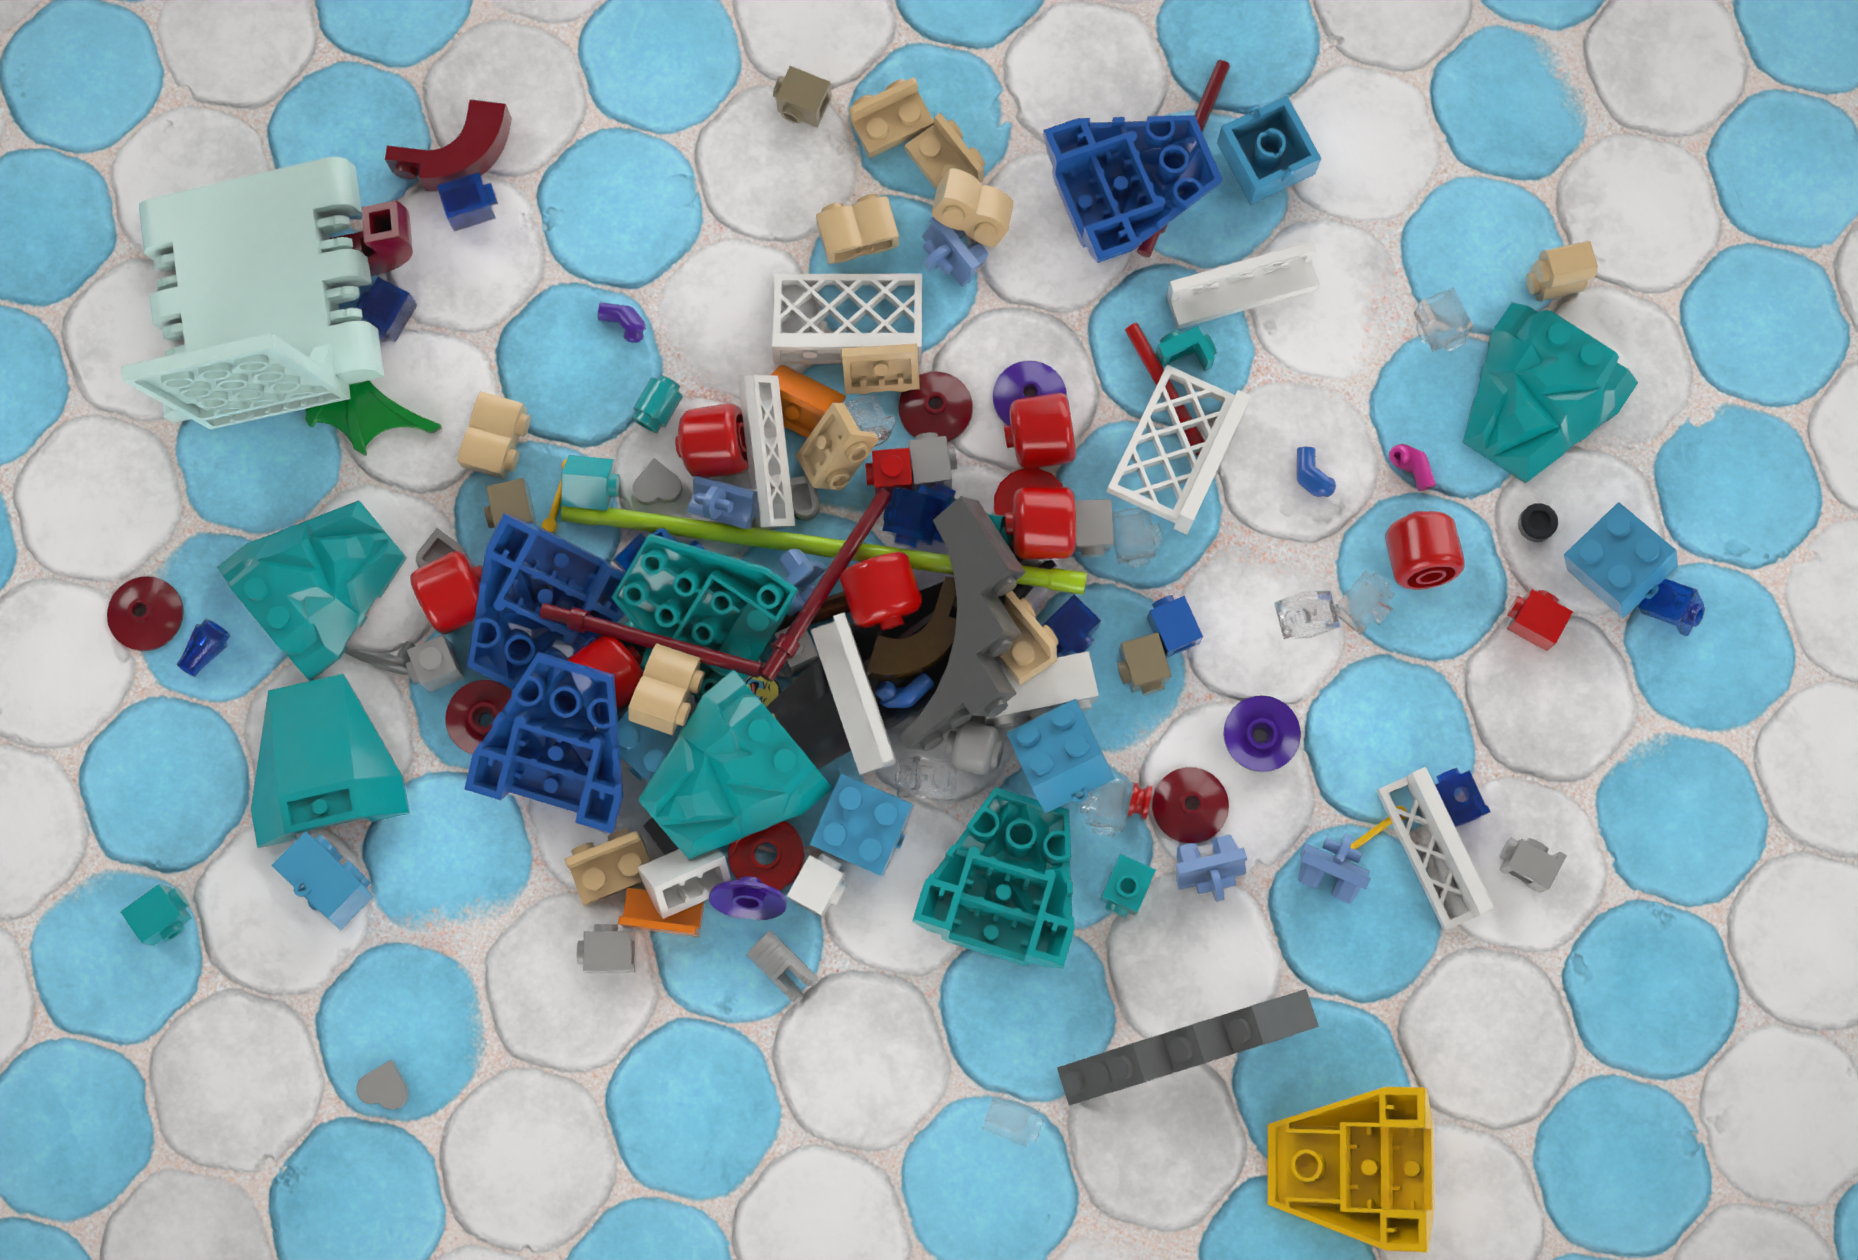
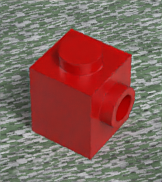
(890, 469)
(1538, 618)

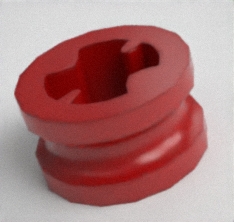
(1140, 801)

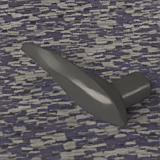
(385, 661)

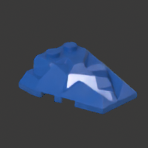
(1128, 177)
(520, 574)
(556, 743)

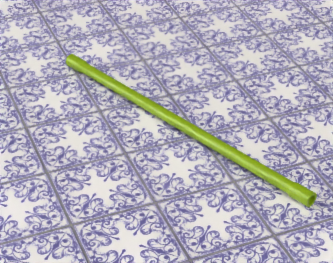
(1053, 579)

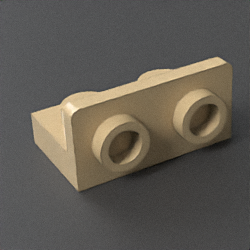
(890, 117)
(942, 149)
(880, 368)
(835, 449)
(1033, 648)
(609, 866)

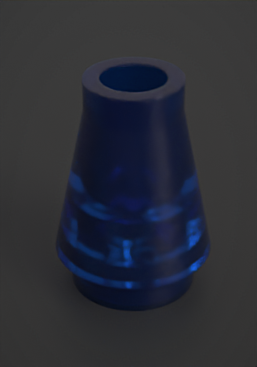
(203, 646)

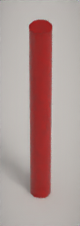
(1156, 370)

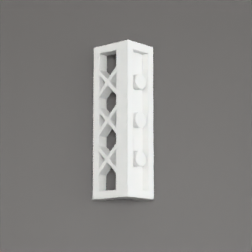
(1243, 285)
(767, 450)
(853, 695)
(1448, 843)

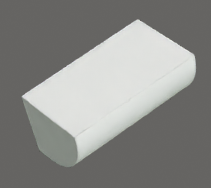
(681, 883)

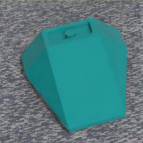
(704, 601)
(321, 763)

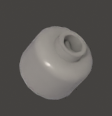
(975, 748)

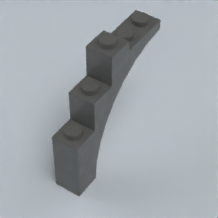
(984, 629)
(1187, 1047)

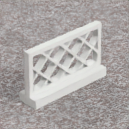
(827, 347)
(1207, 462)

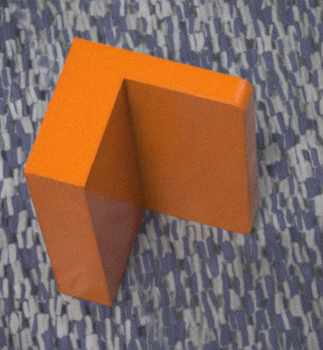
(803, 400)
(642, 915)

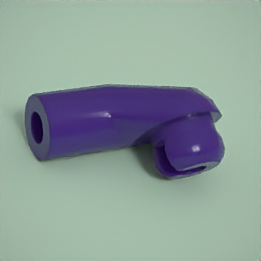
(626, 317)

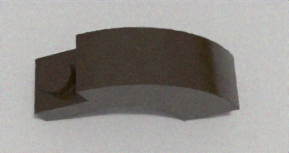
(921, 652)

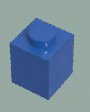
(1175, 625)

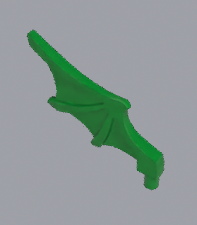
(367, 415)

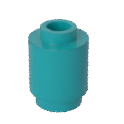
(657, 403)

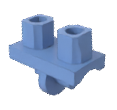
(950, 252)
(723, 502)
(801, 575)
(1213, 871)
(1350, 876)

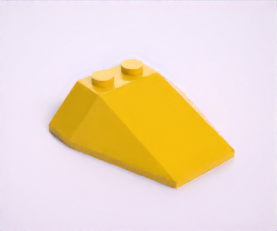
(1359, 1167)

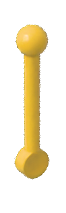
(549, 523)
(1374, 831)

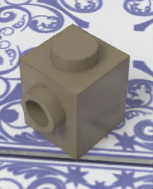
(802, 96)
(509, 498)
(1144, 664)

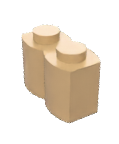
(972, 207)
(857, 228)
(1562, 271)
(493, 435)
(665, 689)

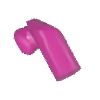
(1414, 462)

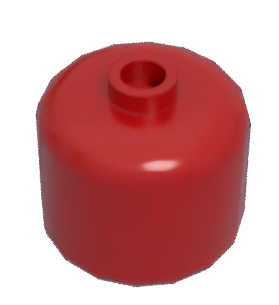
(1041, 431)
(712, 441)
(1042, 523)
(1424, 550)
(881, 590)
(448, 591)
(613, 657)

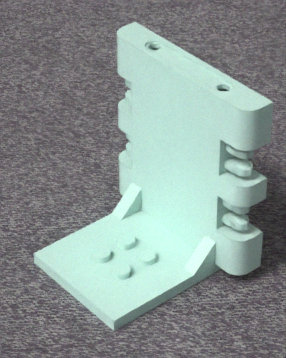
(257, 296)

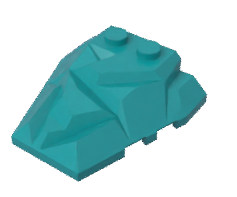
(1542, 391)
(315, 582)
(730, 773)
(1005, 884)

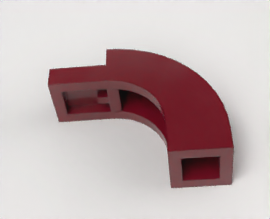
(471, 152)
(384, 237)

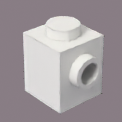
(818, 885)

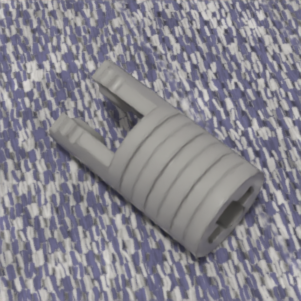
(775, 959)

